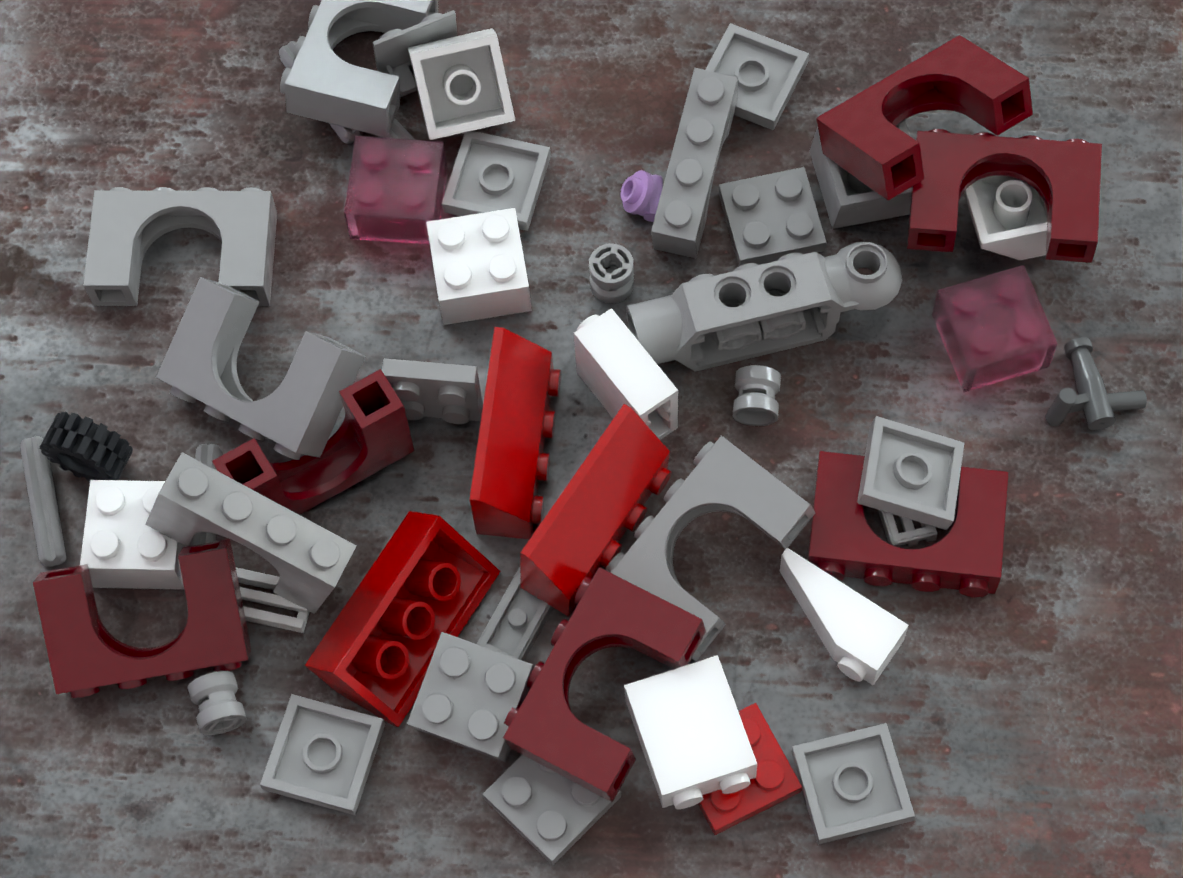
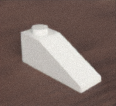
(849, 625)

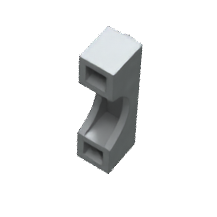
(693, 163)

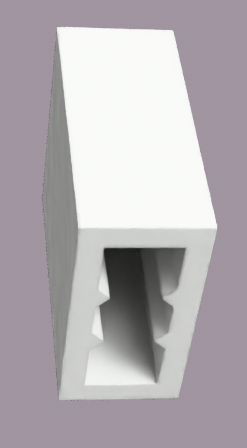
(624, 373)
(691, 733)

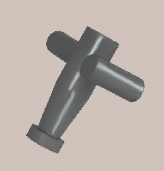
(1092, 394)

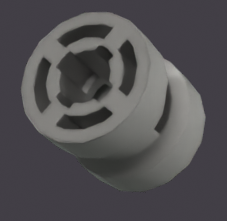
(611, 284)
(756, 395)
(217, 703)

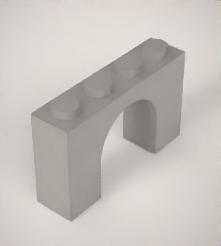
(339, 92)
(130, 221)
(204, 368)
(722, 482)
(207, 501)

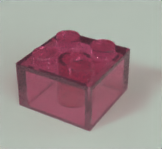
(395, 189)
(994, 328)

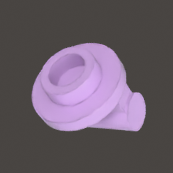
(642, 194)

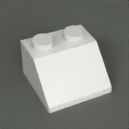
(1008, 217)

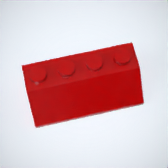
(513, 437)
(595, 511)
(390, 626)

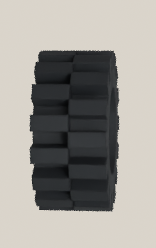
(85, 448)

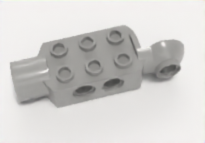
(763, 306)

